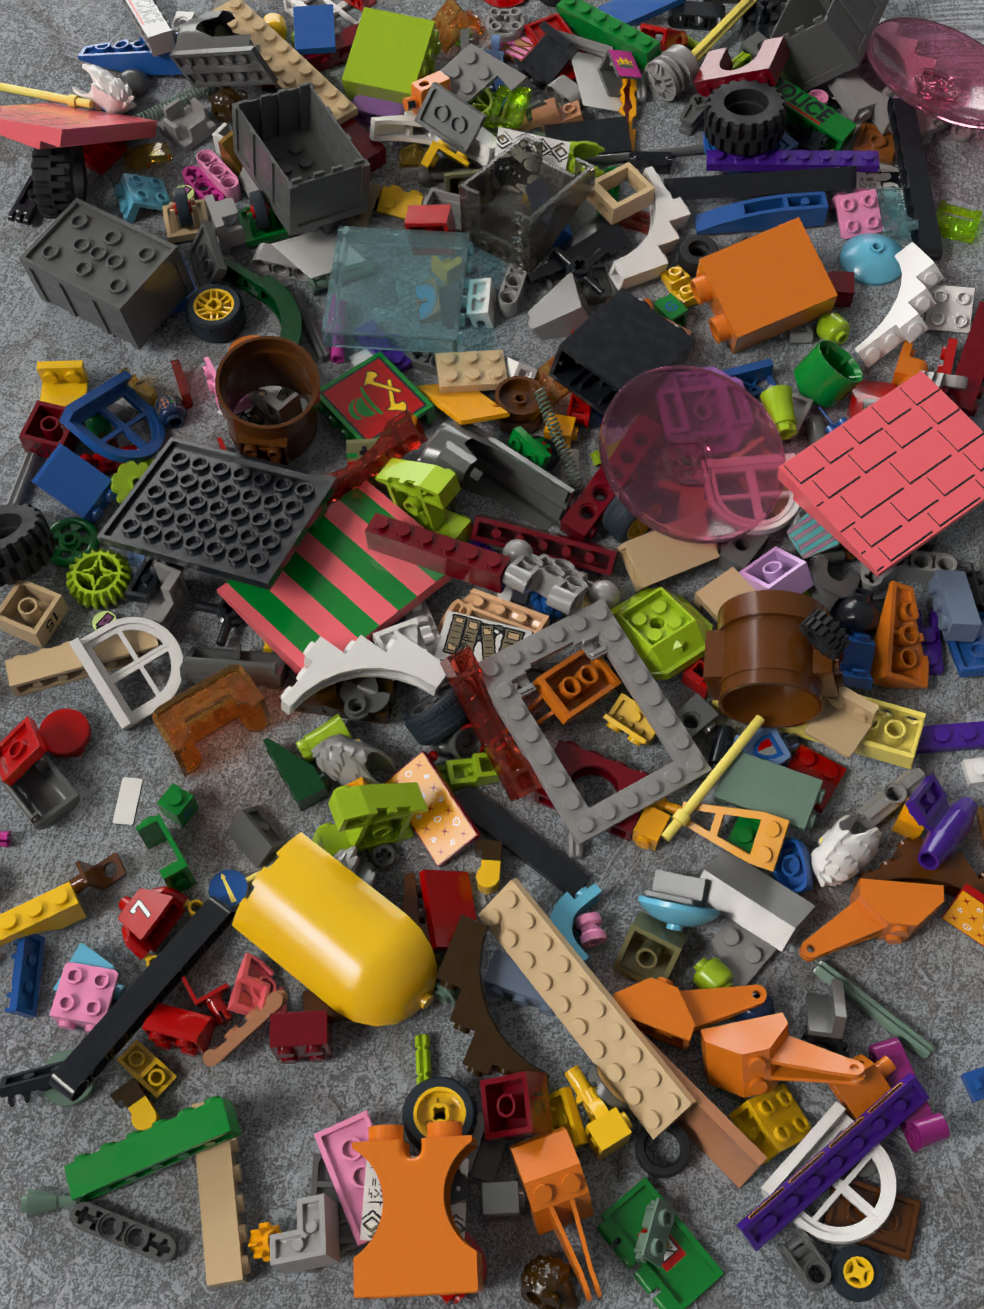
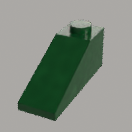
(299, 776)

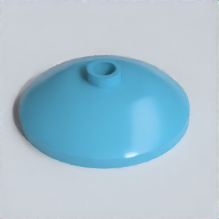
(871, 259)
(677, 914)

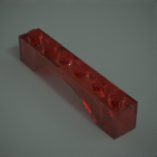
(398, 438)
(507, 760)

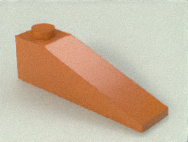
(898, 646)

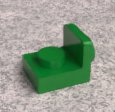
(744, 833)

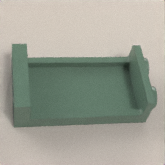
(771, 789)

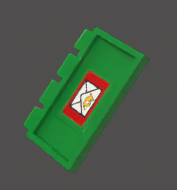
(686, 1265)

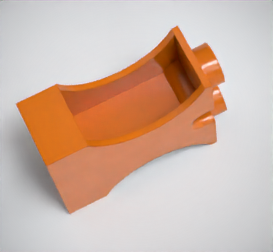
(417, 1240)

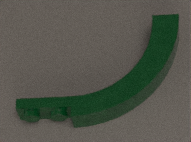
(273, 295)

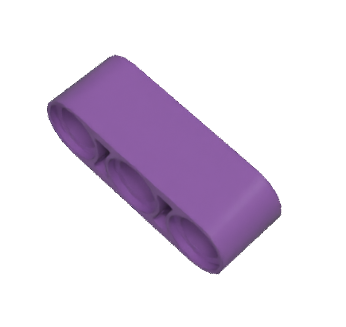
(374, 107)

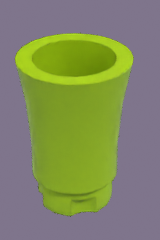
(779, 406)
(331, 727)

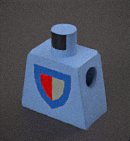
(770, 746)

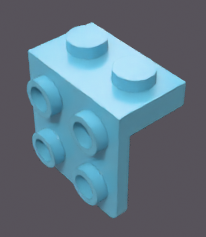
(137, 192)

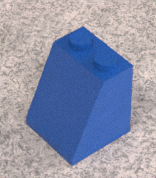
(75, 484)

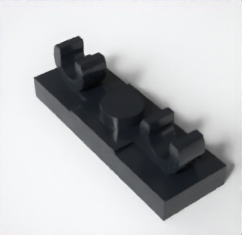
(26, 1082)

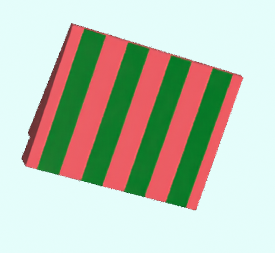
(335, 583)

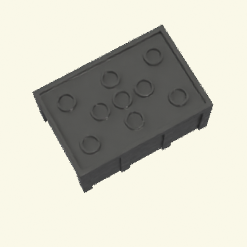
(825, 37)
(300, 158)
(107, 272)

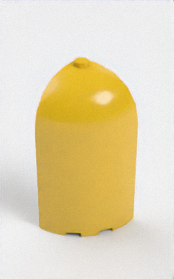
(338, 936)

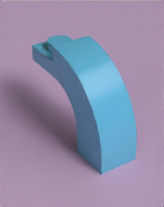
(569, 908)

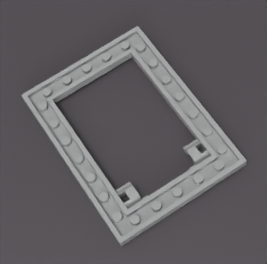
(586, 627)

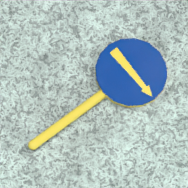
(230, 886)

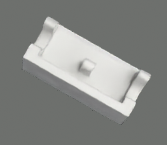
(481, 302)

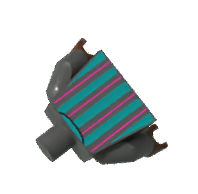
(812, 539)

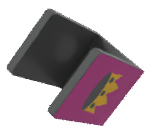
(622, 68)

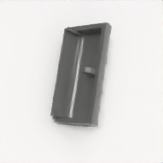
(263, 667)
(43, 793)

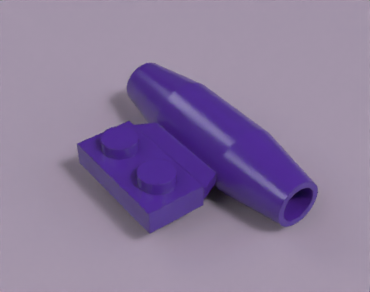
(945, 824)

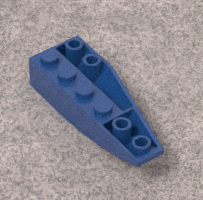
(764, 213)

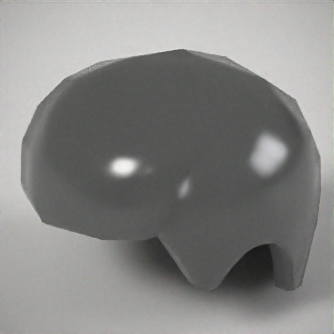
(137, 81)

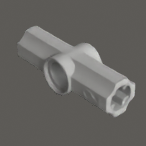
(882, 806)

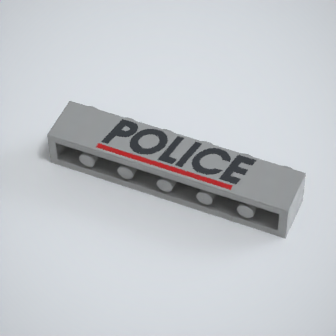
(152, 25)

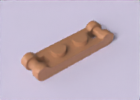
(237, 1035)

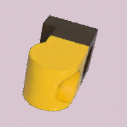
(489, 873)
(138, 1103)

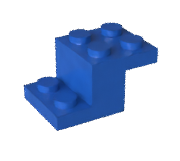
(858, 660)

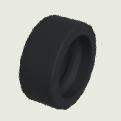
(663, 1171)

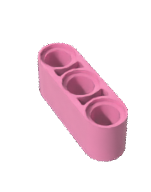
(219, 174)

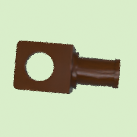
(95, 875)

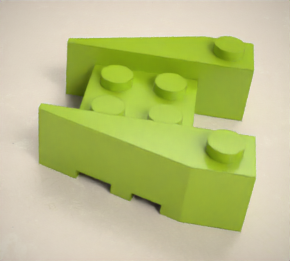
(424, 493)
(370, 816)

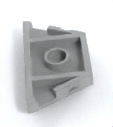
(741, 951)

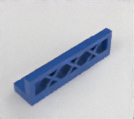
(753, 373)

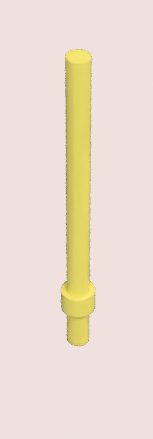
(72, 100)
(682, 816)

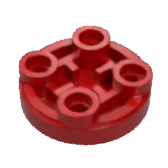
(65, 733)

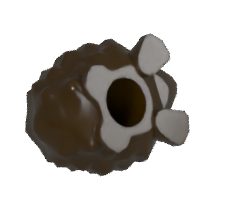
(222, 102)
(549, 1284)

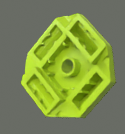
(663, 630)

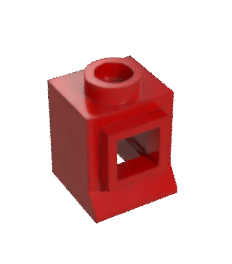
(693, 680)

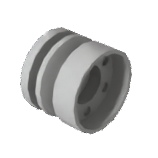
(671, 72)

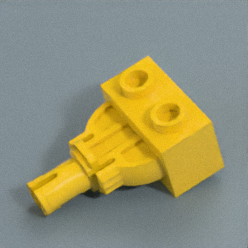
(607, 1128)

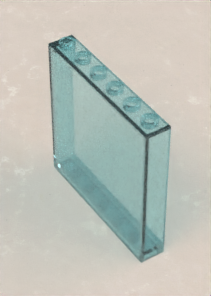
(398, 290)

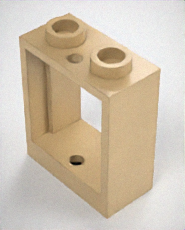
(608, 206)

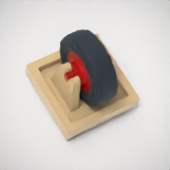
(183, 216)

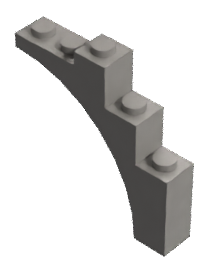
(863, 101)

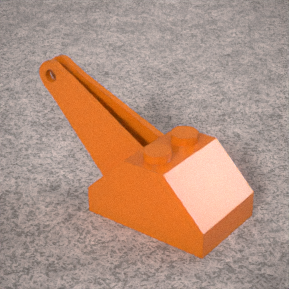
(573, 687)
(876, 910)
(675, 1015)
(758, 1053)
(556, 1193)

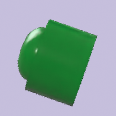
(827, 374)

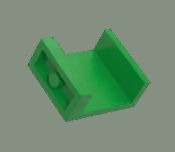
(177, 874)

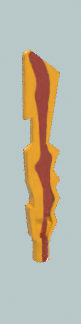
(628, 105)

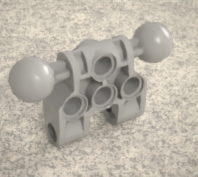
(554, 579)

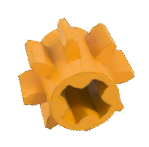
(260, 1240)

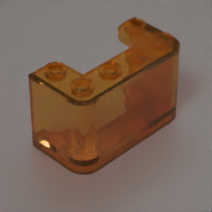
(207, 709)

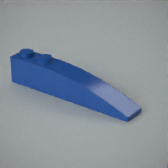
(128, 56)

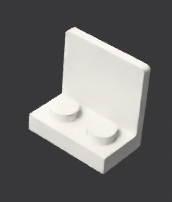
(952, 309)

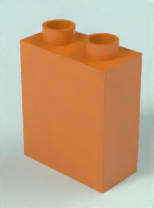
(763, 286)

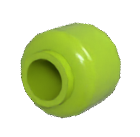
(833, 328)
(712, 974)

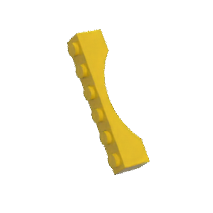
(43, 913)

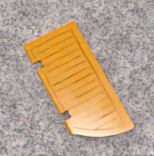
(463, 406)

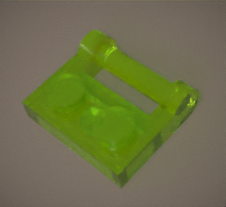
(513, 110)
(958, 228)

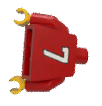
(150, 918)

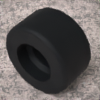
(691, 246)

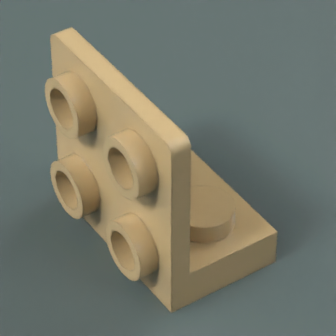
(843, 722)

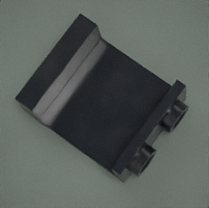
(547, 57)

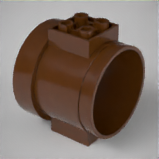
(264, 363)
(764, 662)

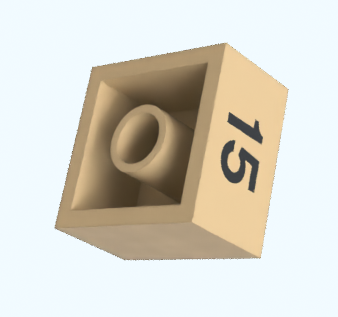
(32, 612)

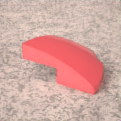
(252, 986)

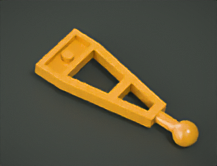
(768, 839)

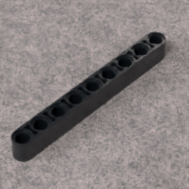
(914, 176)
(762, 183)
(141, 998)

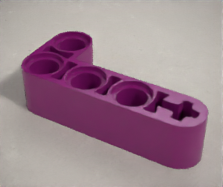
(922, 1127)

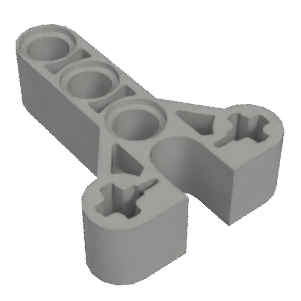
(907, 570)

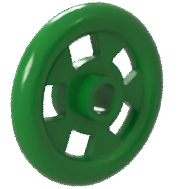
(72, 547)

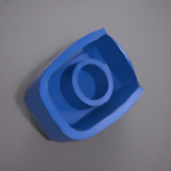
(794, 866)

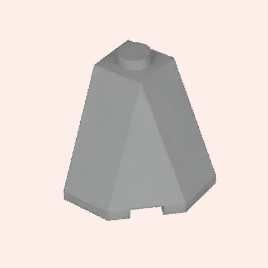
(560, 310)

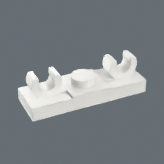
(426, 631)

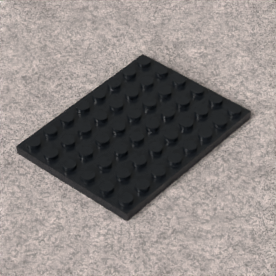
(219, 512)

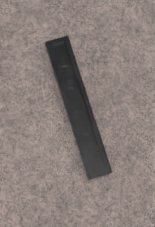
(522, 843)

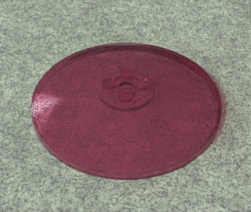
(931, 68)
(713, 425)

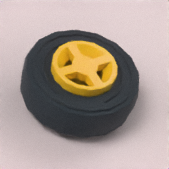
(865, 1268)

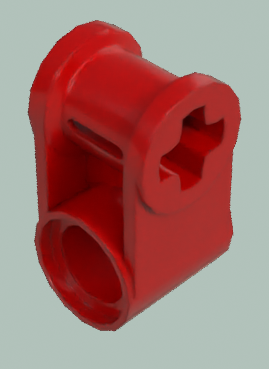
(580, 410)

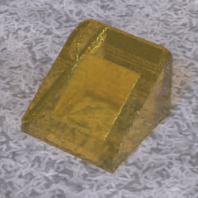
(411, 156)

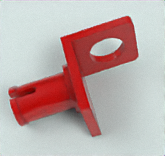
(212, 1000)

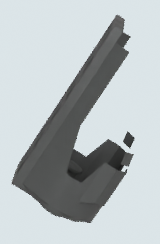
(216, 56)
(498, 473)

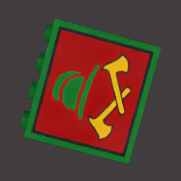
(369, 397)

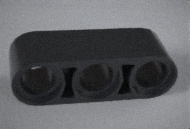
(696, 15)

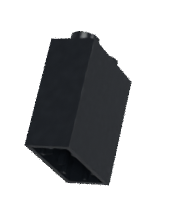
(615, 347)

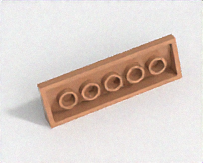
(716, 1133)

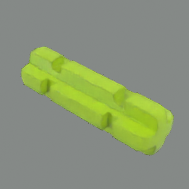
(423, 1057)

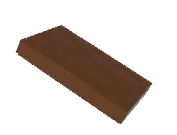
(895, 1235)

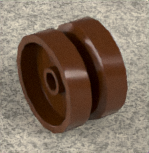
(518, 399)

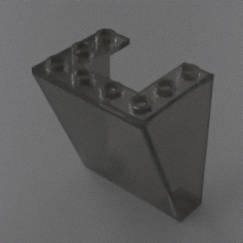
(522, 203)

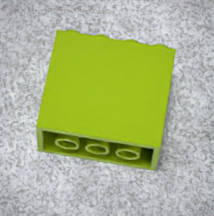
(390, 55)

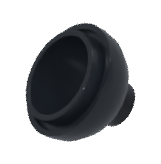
(859, 611)

